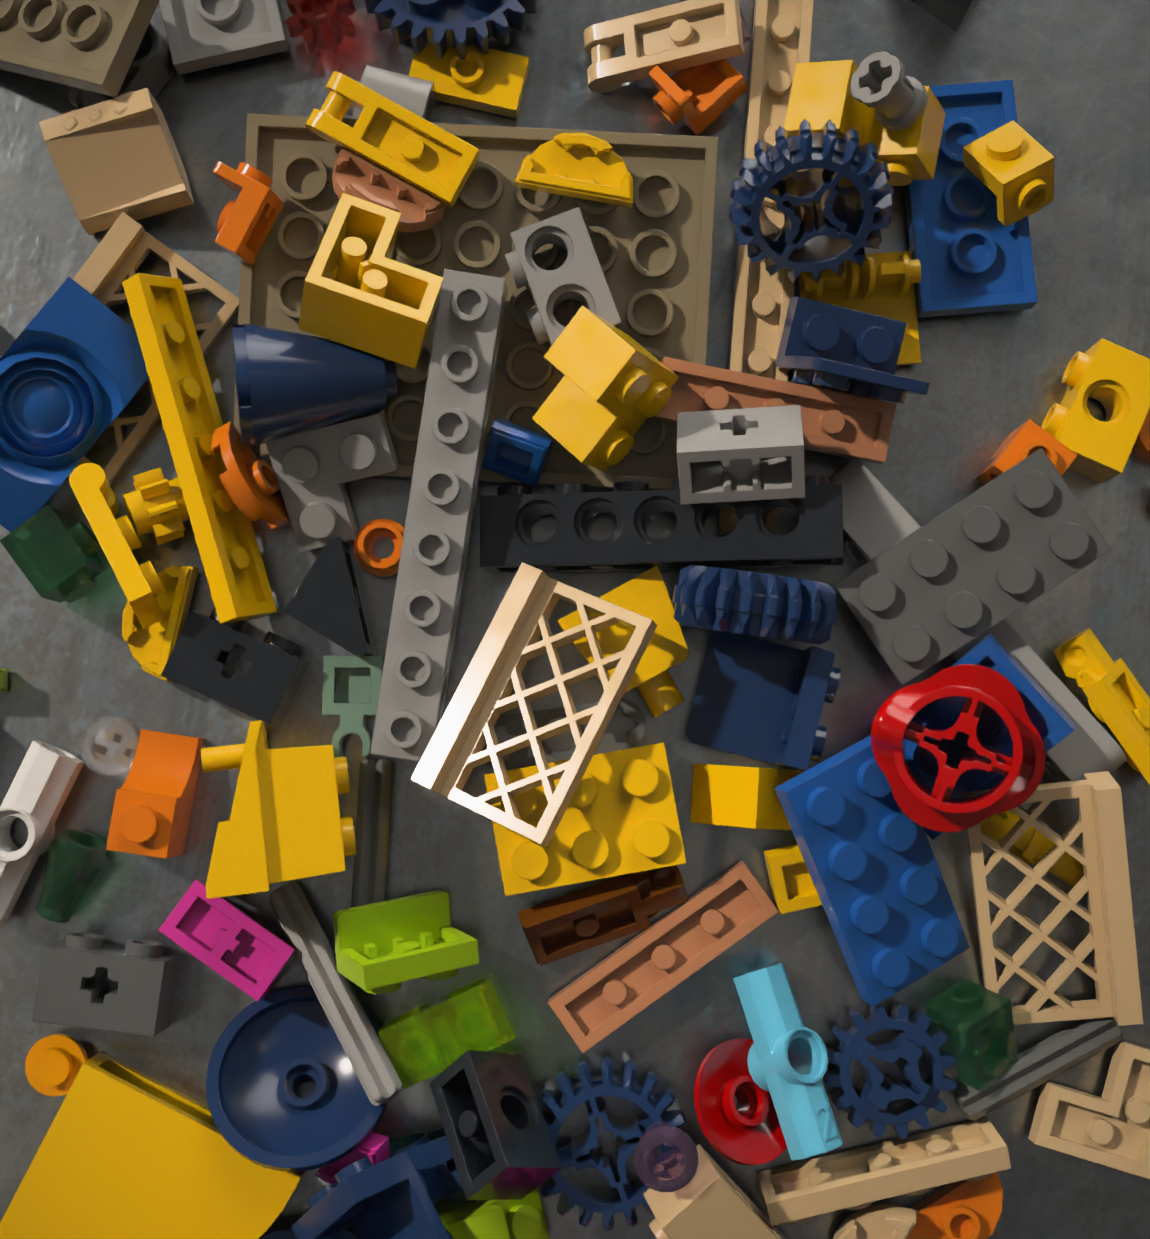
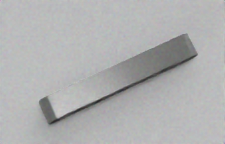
(875, 523)

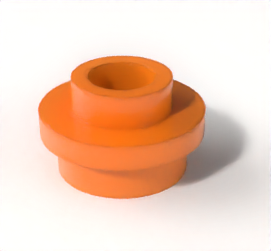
(366, 540)

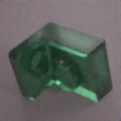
(980, 1030)

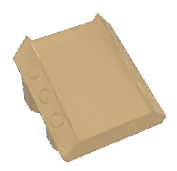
(117, 160)

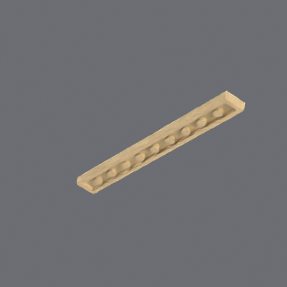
(759, 301)

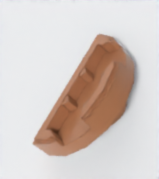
(376, 185)

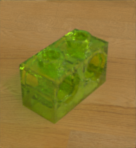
(444, 1028)

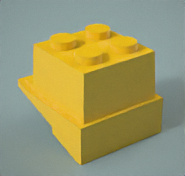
(281, 815)

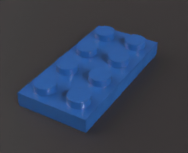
(952, 221)
(872, 873)

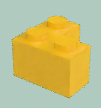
(824, 93)
(364, 295)
(604, 392)

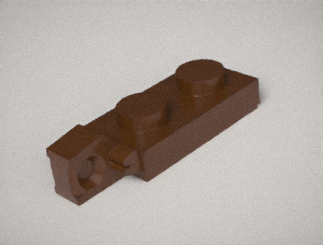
(600, 912)

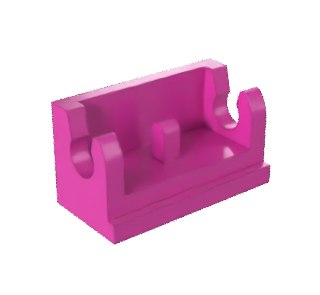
(228, 941)

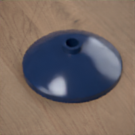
(255, 1079)

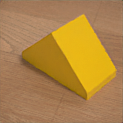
(738, 796)

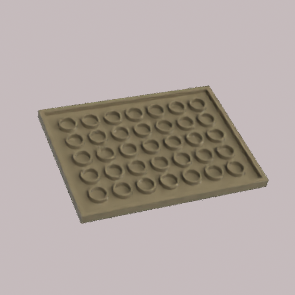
(650, 256)

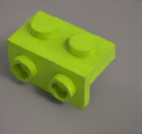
(400, 942)

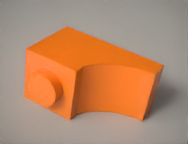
(157, 797)

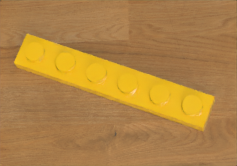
(189, 419)

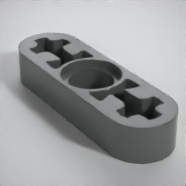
(608, 743)

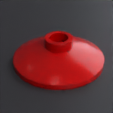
(743, 1135)

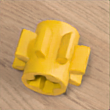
(156, 506)

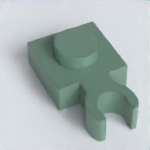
(352, 692)

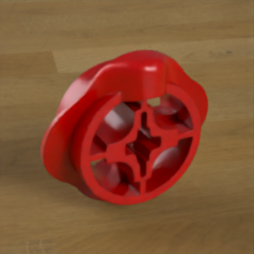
(934, 807)

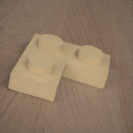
(1104, 1128)

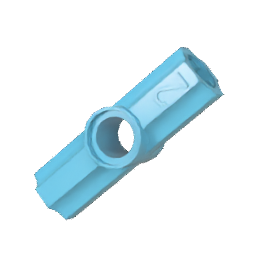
(788, 1062)

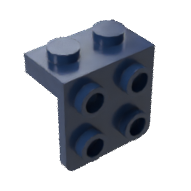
(762, 699)
(375, 1200)

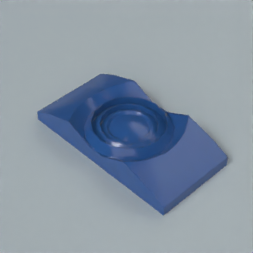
(59, 394)

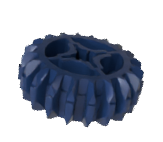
(818, 234)
(755, 604)
(622, 1194)

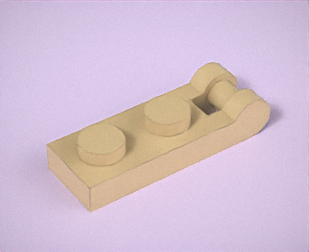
(667, 37)

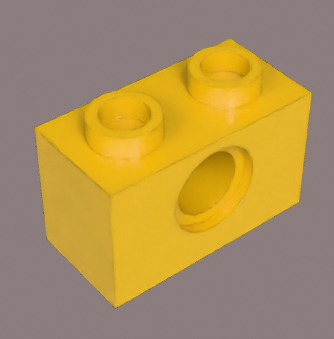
(1122, 386)

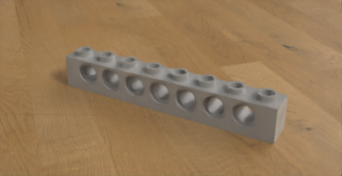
(440, 513)

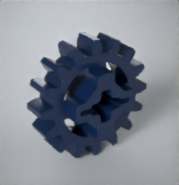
(878, 1089)

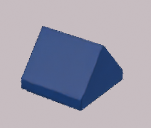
(517, 451)

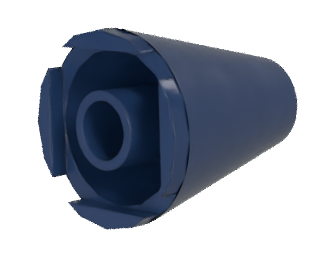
(303, 382)

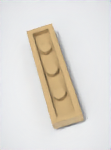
(882, 1171)

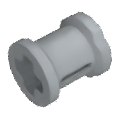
(882, 85)

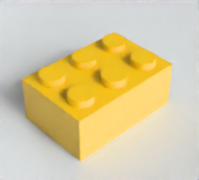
(614, 825)

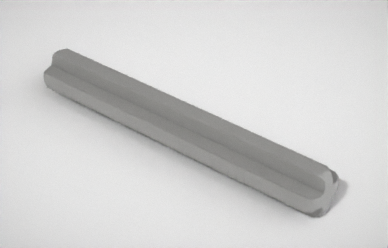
(335, 994)

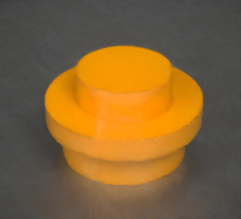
(54, 1064)

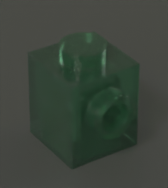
(56, 555)

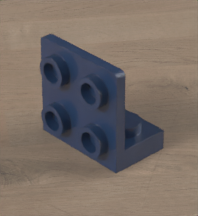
(845, 351)

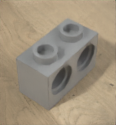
(576, 279)

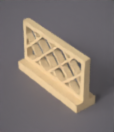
(102, 276)
(487, 691)
(1108, 905)

